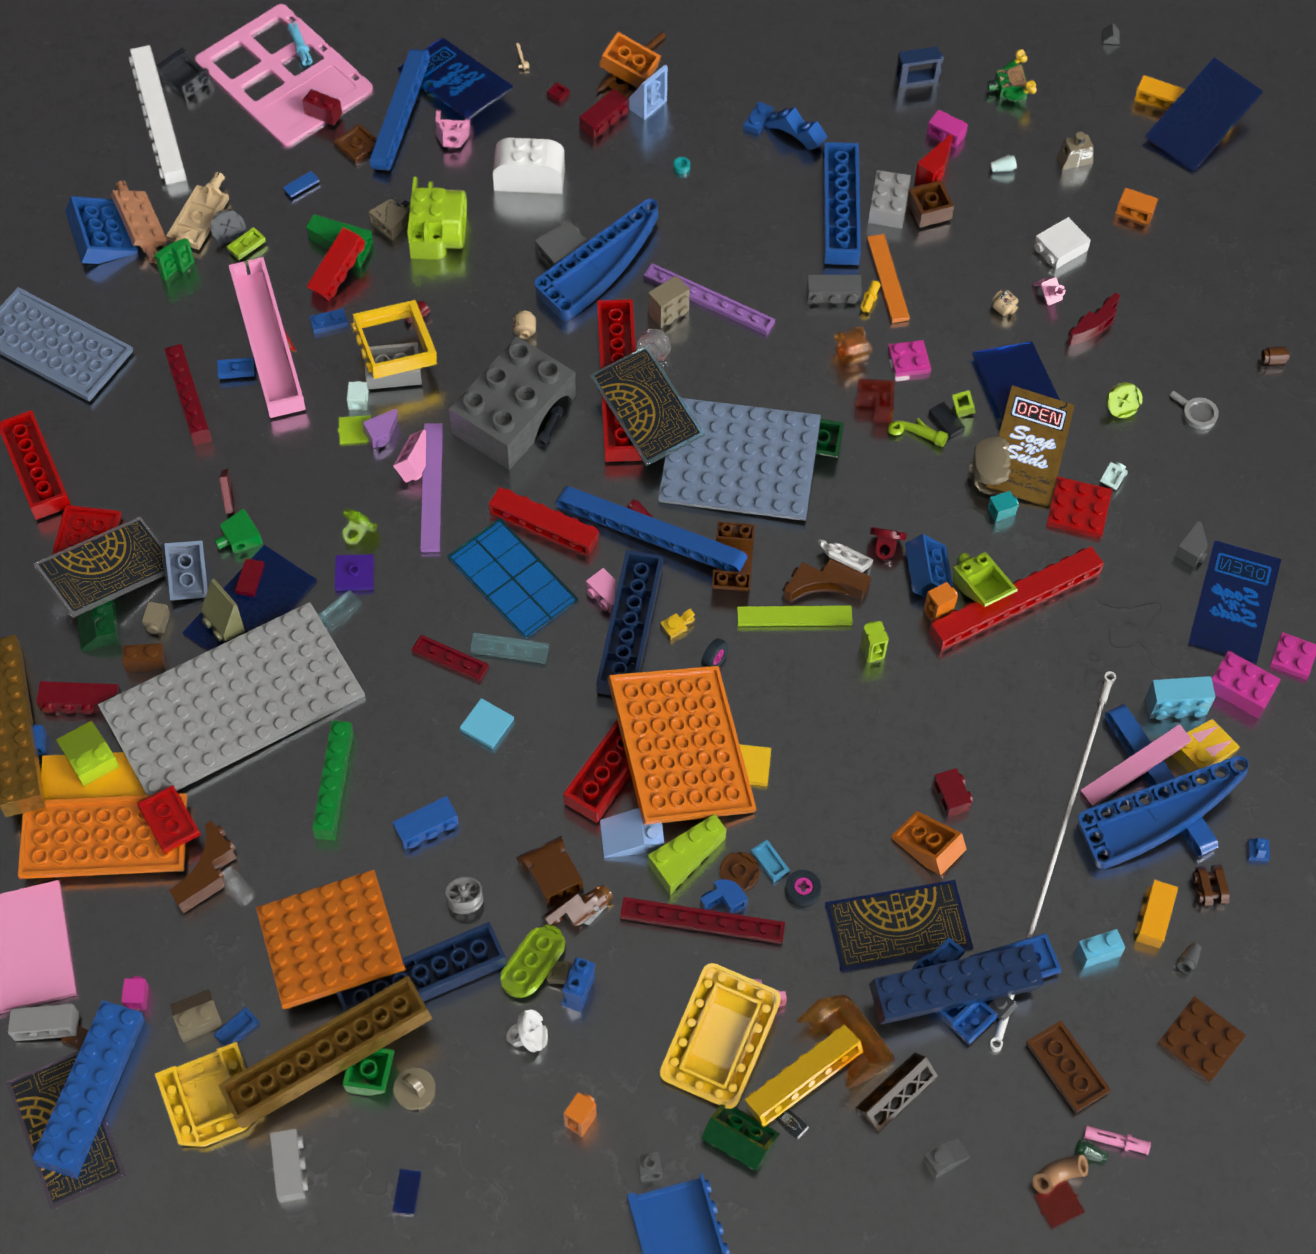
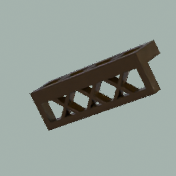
(895, 1087)

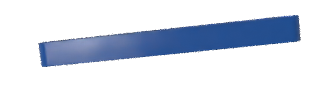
(651, 530)

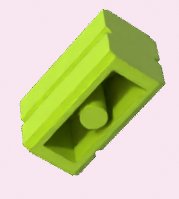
(874, 641)

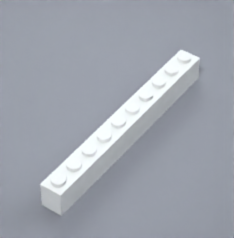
(158, 115)

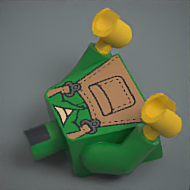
(1011, 80)

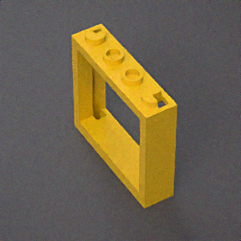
(390, 314)

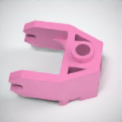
(449, 137)

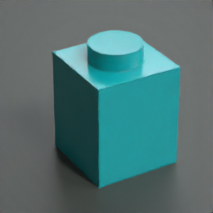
(1003, 506)

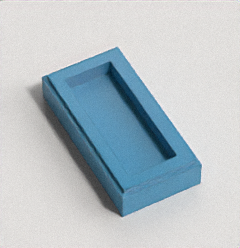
(770, 861)

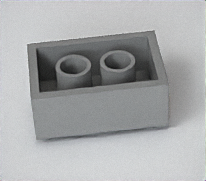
(889, 199)
(392, 352)

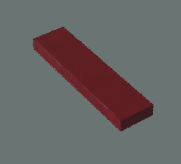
(450, 658)

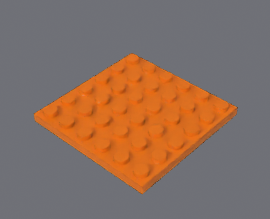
(329, 939)

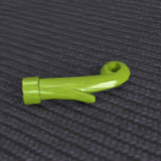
(921, 429)

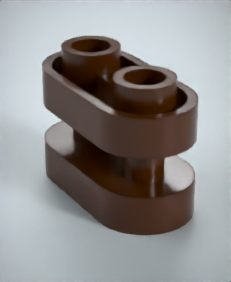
(1202, 878)

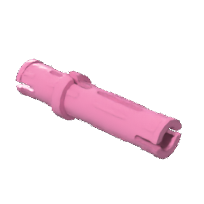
(1119, 1140)

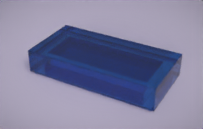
(407, 1192)

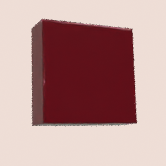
(558, 92)

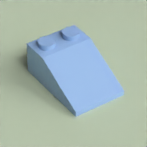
(650, 94)
(628, 836)

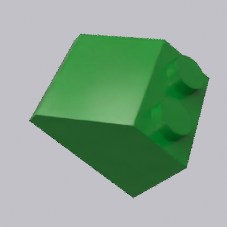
(369, 1074)

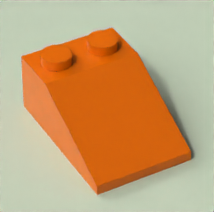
(930, 842)

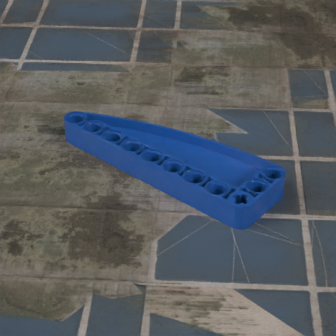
(592, 270)
(1150, 824)

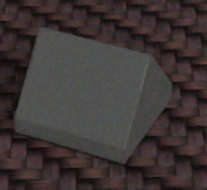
(1111, 35)

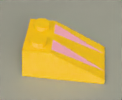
(1208, 746)

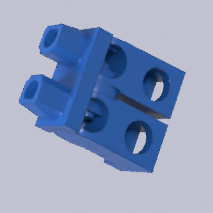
(578, 984)

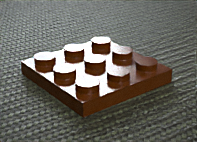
(1201, 1039)

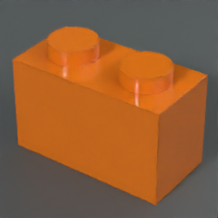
(1136, 205)
(940, 601)
(580, 1113)

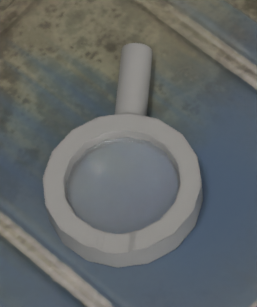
(1197, 412)

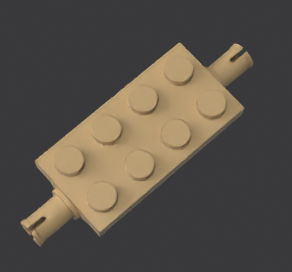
(198, 211)

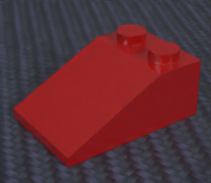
(933, 165)

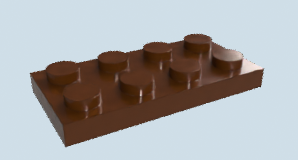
(1068, 1066)

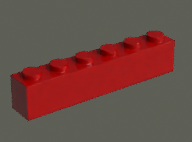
(544, 521)

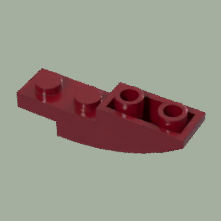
(1094, 323)

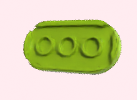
(532, 961)

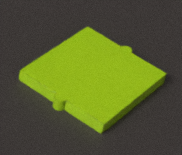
(351, 429)

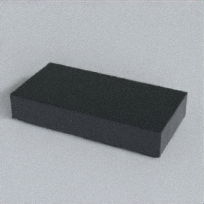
(946, 419)

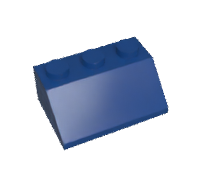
(927, 564)

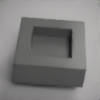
(1003, 1007)

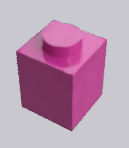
(135, 993)

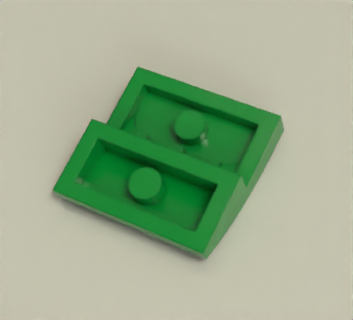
(174, 257)

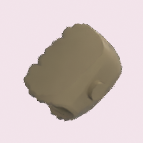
(990, 464)

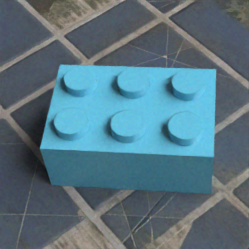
(1180, 697)

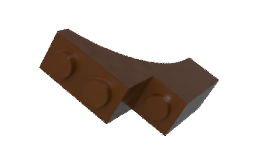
(831, 577)
(206, 876)

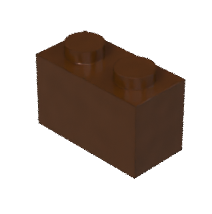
(144, 658)

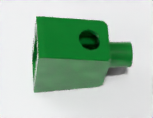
(239, 533)

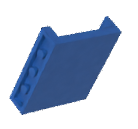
(677, 1220)

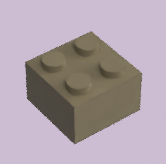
(668, 301)

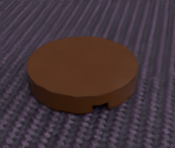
(741, 869)

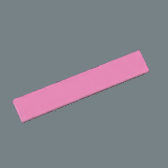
(1136, 765)

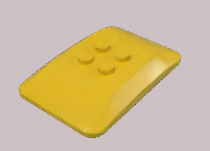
(720, 1035)

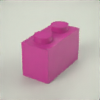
(944, 124)

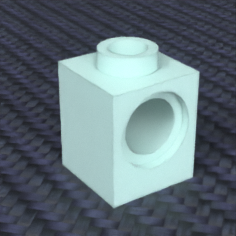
(357, 395)

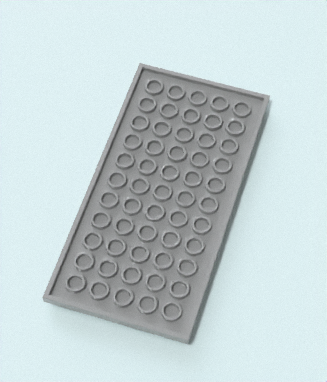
(231, 701)

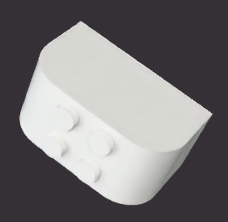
(529, 166)

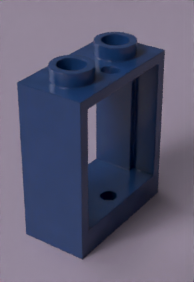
(918, 57)

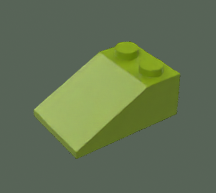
(87, 753)

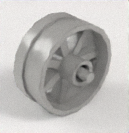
(464, 901)

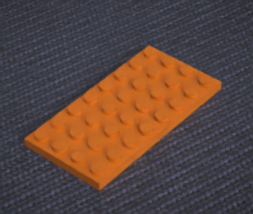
(92, 839)

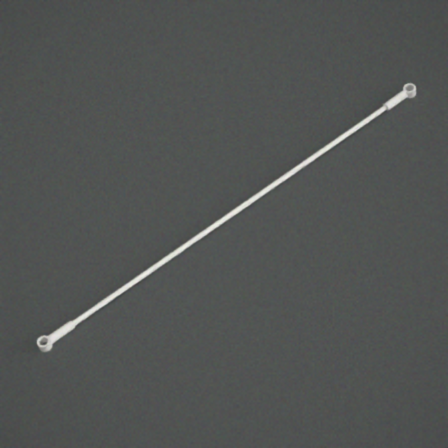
(1102, 701)

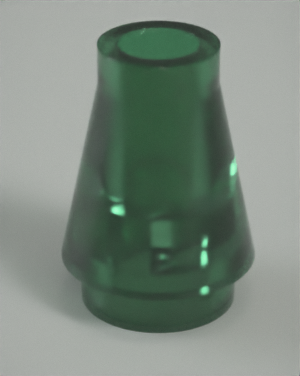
(1091, 1151)

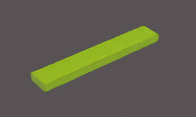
(794, 616)

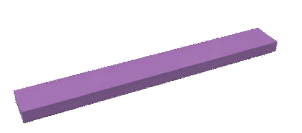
(714, 301)
(432, 489)

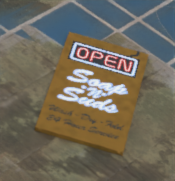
(1037, 437)

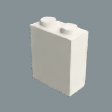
(1061, 243)

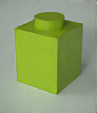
(963, 403)

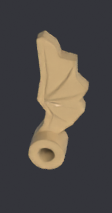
(525, 65)

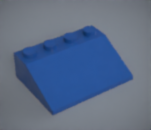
(98, 230)

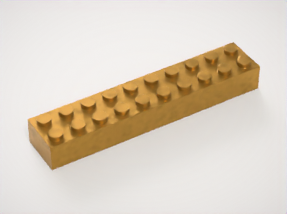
(19, 763)
(324, 1052)

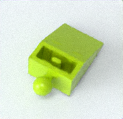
(981, 579)

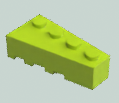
(685, 853)

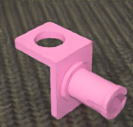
(1051, 289)

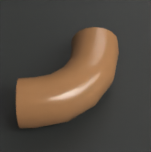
(1060, 1171)

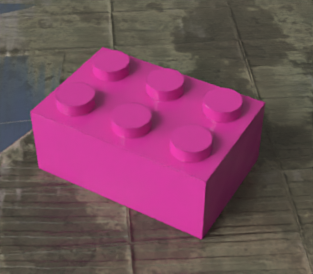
(1244, 684)

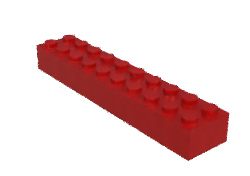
(615, 342)

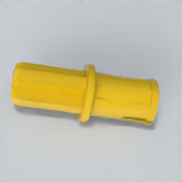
(870, 296)

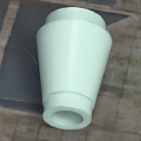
(1003, 164)

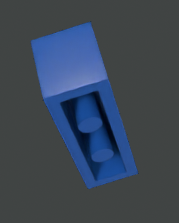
(425, 823)

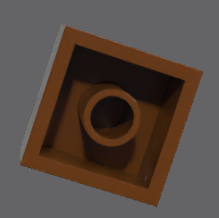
(930, 203)

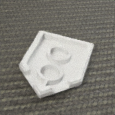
(846, 555)

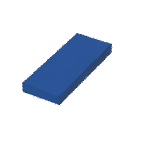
(301, 184)

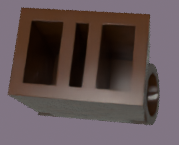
(551, 872)

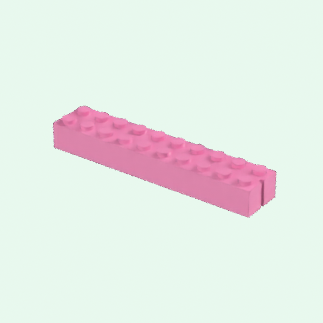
(267, 338)

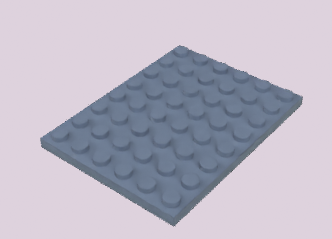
(745, 462)

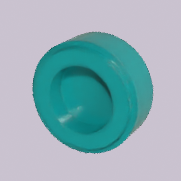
(681, 165)

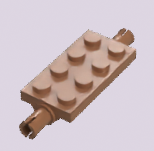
(139, 219)

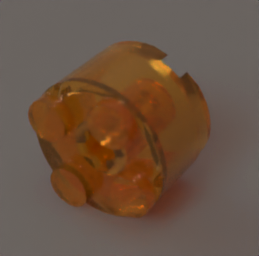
(852, 346)

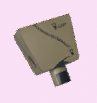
(390, 217)

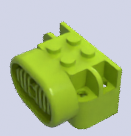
(436, 221)

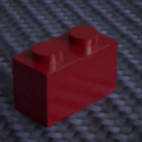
(322, 107)
(952, 792)

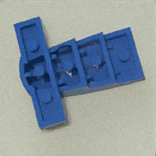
(966, 1020)

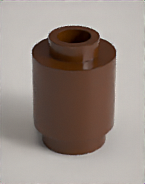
(1275, 355)

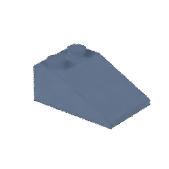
(184, 570)

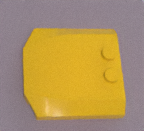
(195, 1100)

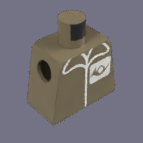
(1076, 151)

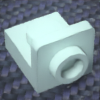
(1114, 475)

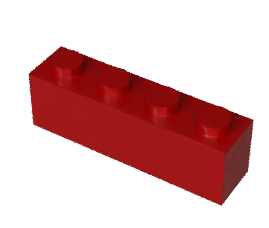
(336, 264)

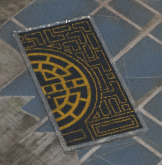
(103, 567)

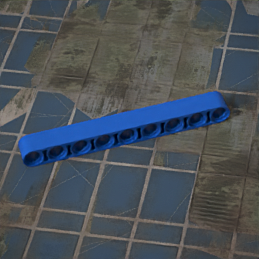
(399, 109)
(1133, 740)

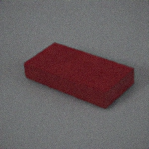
(250, 577)

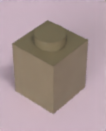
(156, 617)

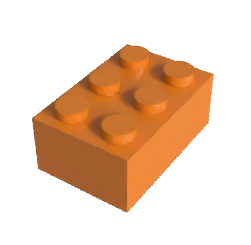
(629, 60)

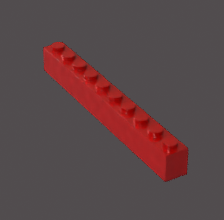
(1030, 591)

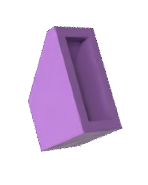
(380, 428)

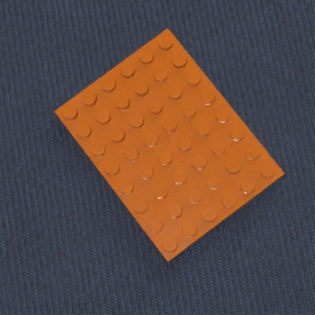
(681, 744)

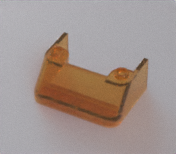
(838, 1010)

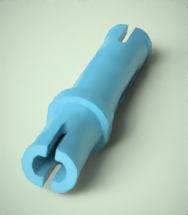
(301, 48)

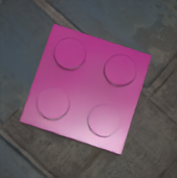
(909, 358)
(1294, 656)

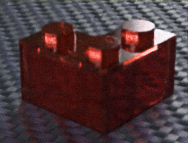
(877, 395)

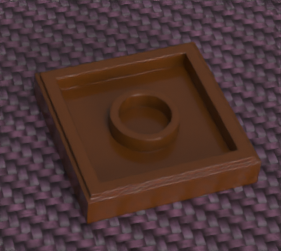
(356, 143)

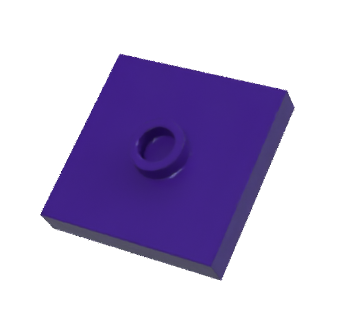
(354, 572)

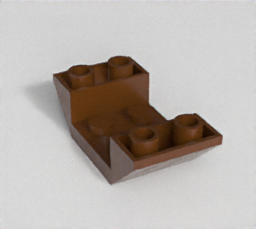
(742, 538)

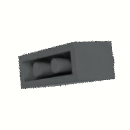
(834, 288)

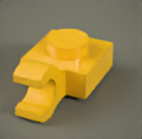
(676, 625)

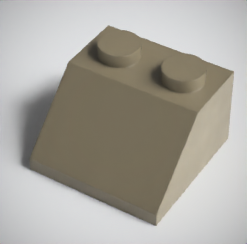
(196, 1015)

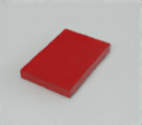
(168, 819)

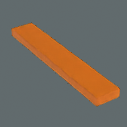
(888, 278)

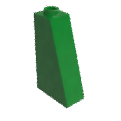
(325, 231)

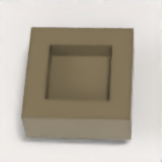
(559, 972)

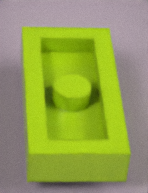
(246, 243)

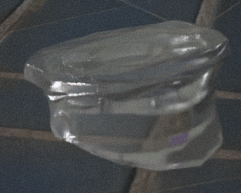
(657, 342)

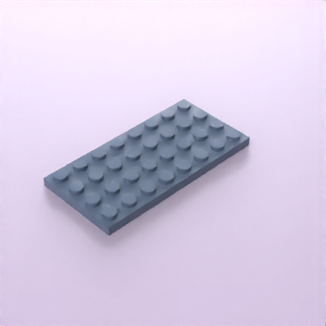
(58, 344)

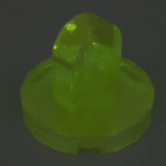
(357, 522)

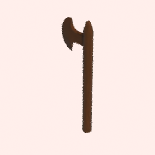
(610, 81)

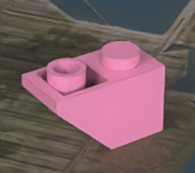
(603, 589)

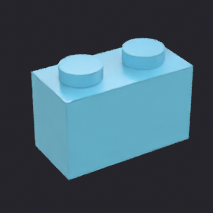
(1100, 948)

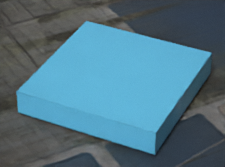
(486, 723)

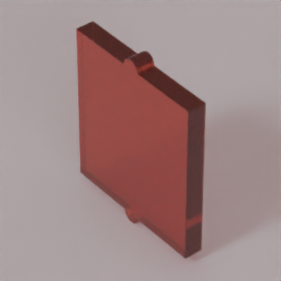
(1059, 1204)

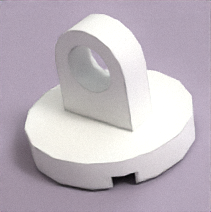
(531, 1031)

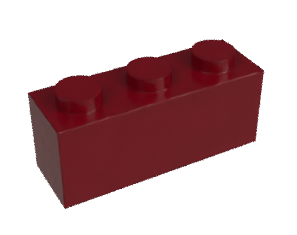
(604, 113)

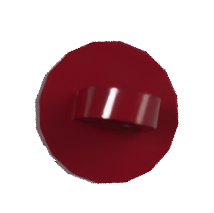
(887, 537)

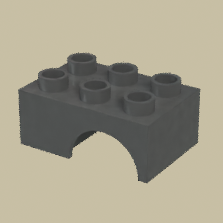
(510, 401)

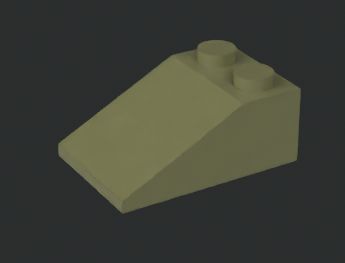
(221, 613)

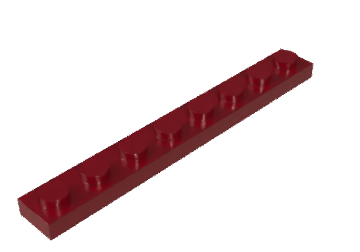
(702, 920)

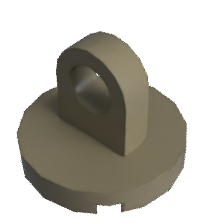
(414, 1089)

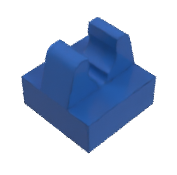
(1258, 849)

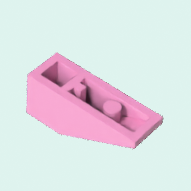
(412, 457)

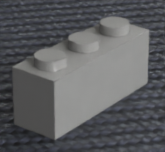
(43, 1022)
(288, 1165)

